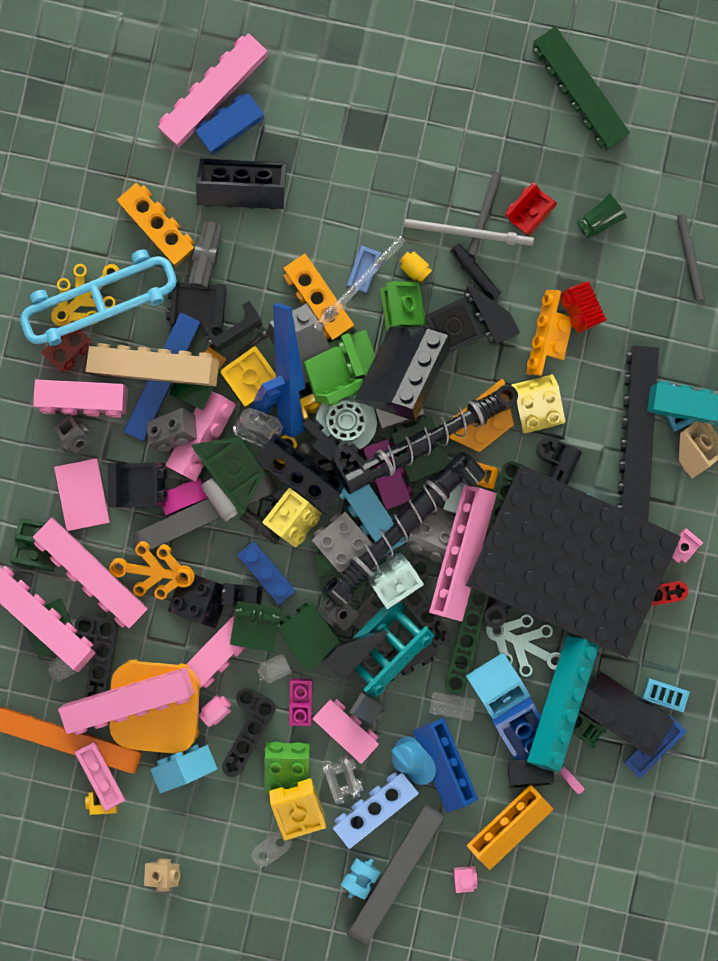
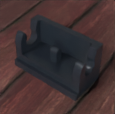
(524, 773)

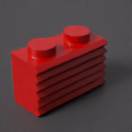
(582, 307)

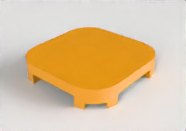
(161, 730)

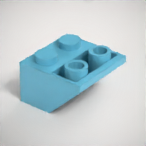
(498, 686)

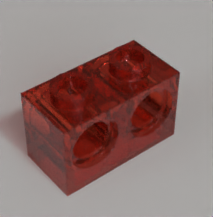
(72, 352)

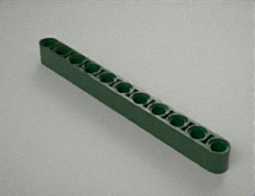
(479, 610)

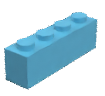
(371, 513)

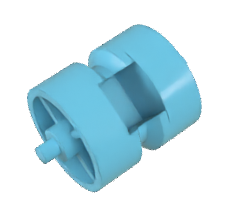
(361, 877)

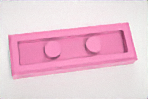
(100, 776)

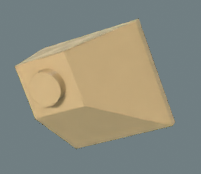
(698, 448)

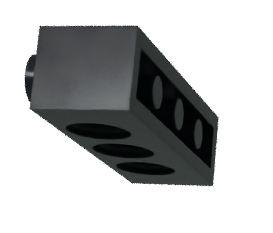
(297, 462)

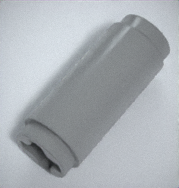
(219, 500)

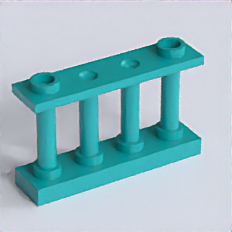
(384, 619)

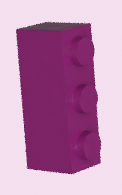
(392, 488)

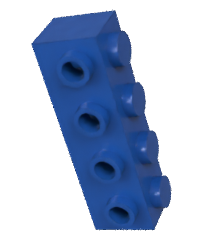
(451, 775)

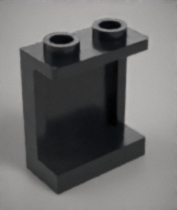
(200, 304)
(236, 332)
(137, 485)

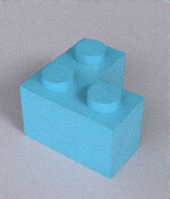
(183, 768)

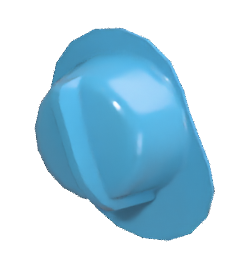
(413, 760)

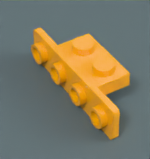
(551, 334)

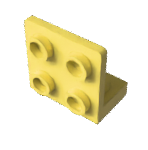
(539, 403)
(292, 518)

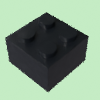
(456, 322)

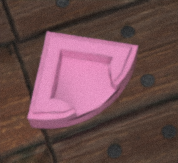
(571, 780)

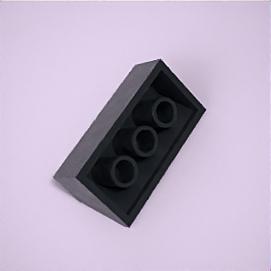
(241, 183)
(626, 714)

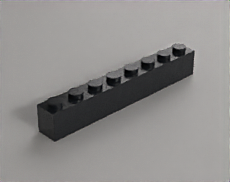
(638, 431)

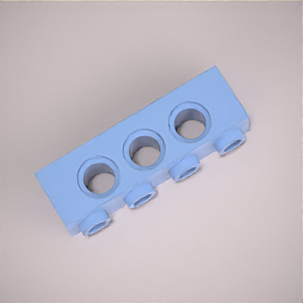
(352, 835)

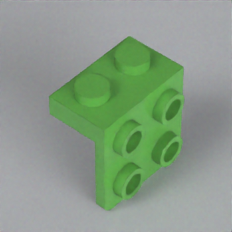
(331, 377)
(285, 764)

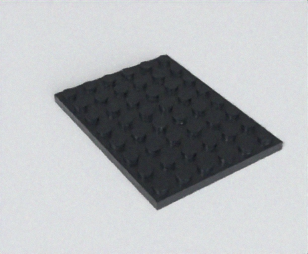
(573, 560)

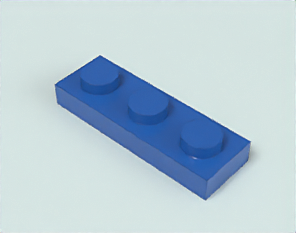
(267, 395)
(266, 572)
(641, 763)

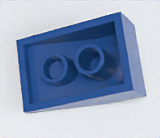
(519, 728)

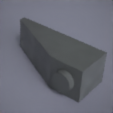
(367, 708)

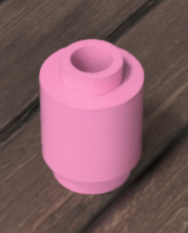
(215, 710)

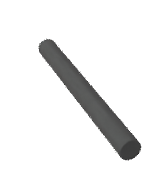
(485, 211)
(690, 255)

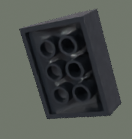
(404, 371)

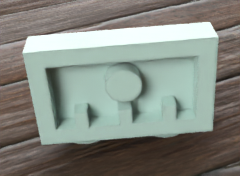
(394, 580)

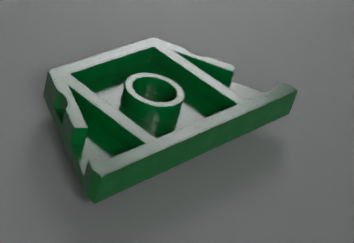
(232, 468)

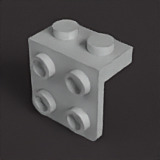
(433, 536)
(341, 541)

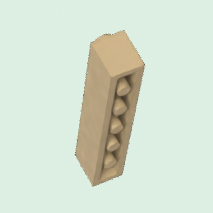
(152, 365)

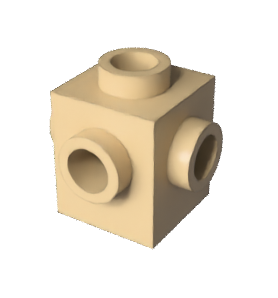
(162, 875)

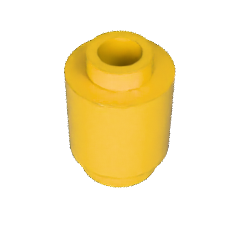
(415, 266)

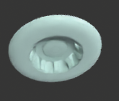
(347, 421)

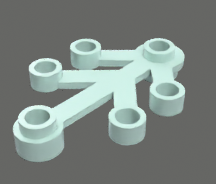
(521, 642)

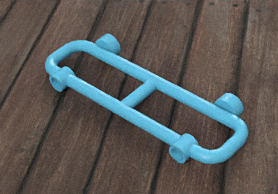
(41, 301)

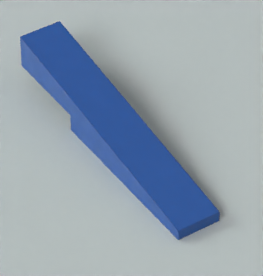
(290, 369)
(156, 391)

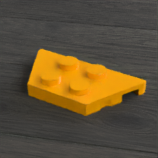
(480, 438)

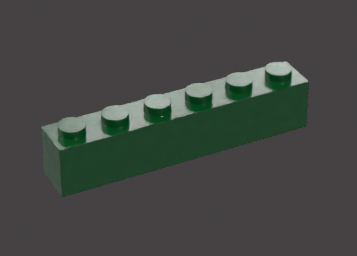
(580, 88)

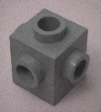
(73, 434)
(341, 616)

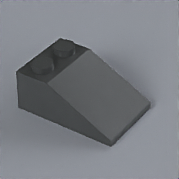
(308, 338)

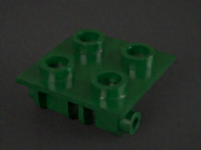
(255, 626)

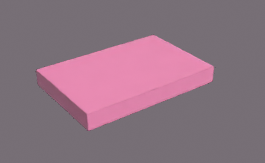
(82, 494)

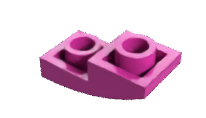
(183, 497)
(300, 702)

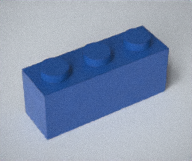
(229, 123)

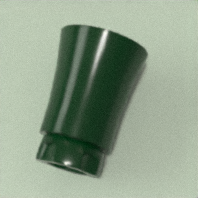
(601, 217)

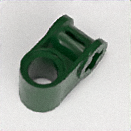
(588, 730)

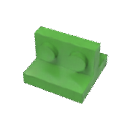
(402, 304)
(357, 352)

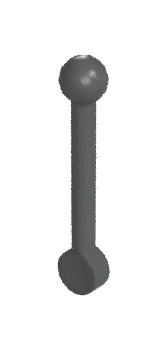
(263, 335)

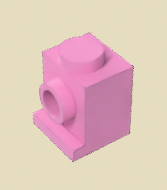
(692, 542)
(465, 879)

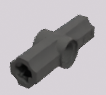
(205, 255)

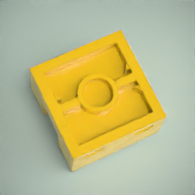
(247, 375)
(297, 810)

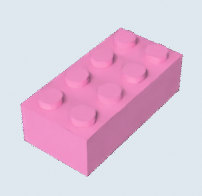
(80, 397)

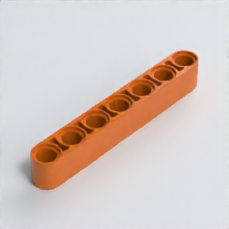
(55, 737)

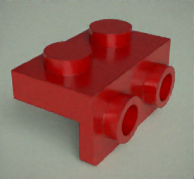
(530, 209)

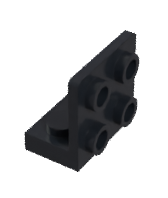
(198, 601)

